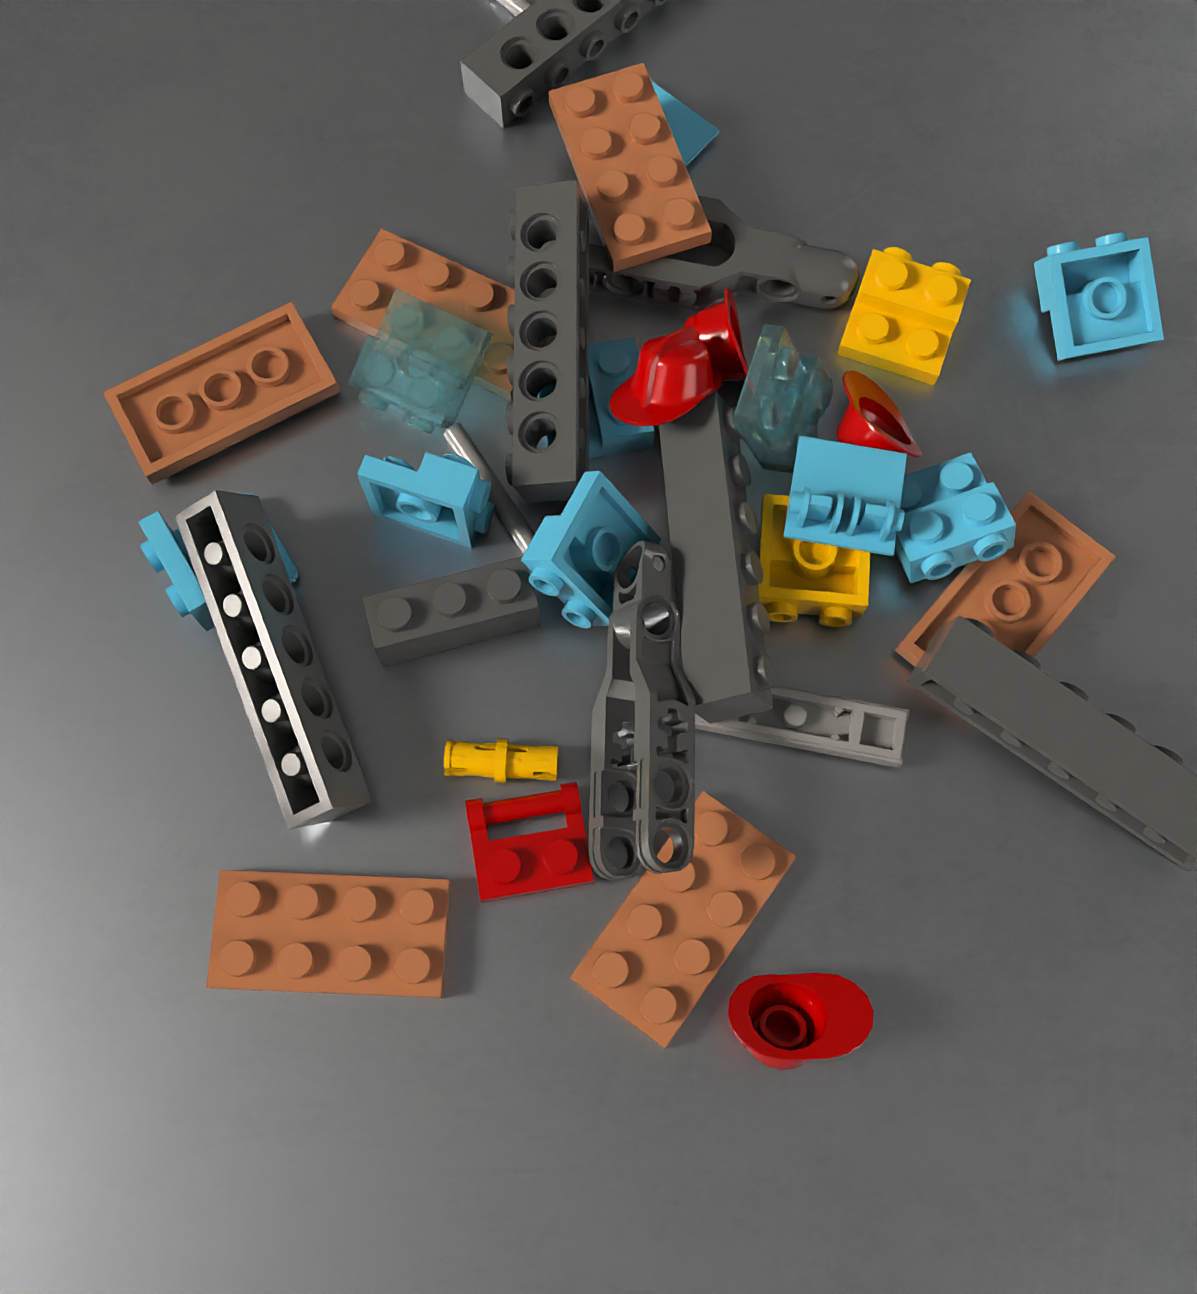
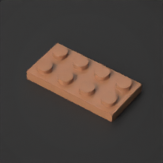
(629, 167)
(400, 264)
(221, 392)
(1022, 591)
(683, 923)
(330, 934)

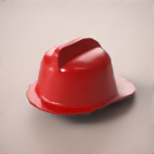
(722, 336)
(668, 380)
(873, 418)
(799, 1017)

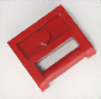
(534, 860)

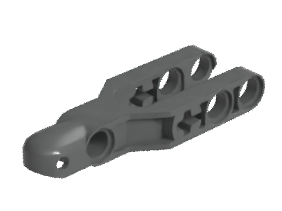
(759, 267)
(638, 690)

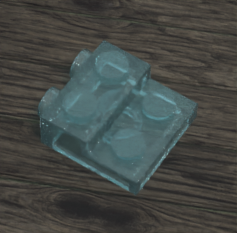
(420, 362)
(780, 400)

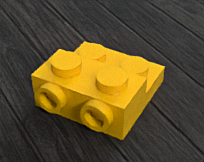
(904, 315)
(808, 575)

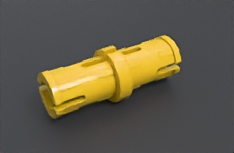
(501, 760)

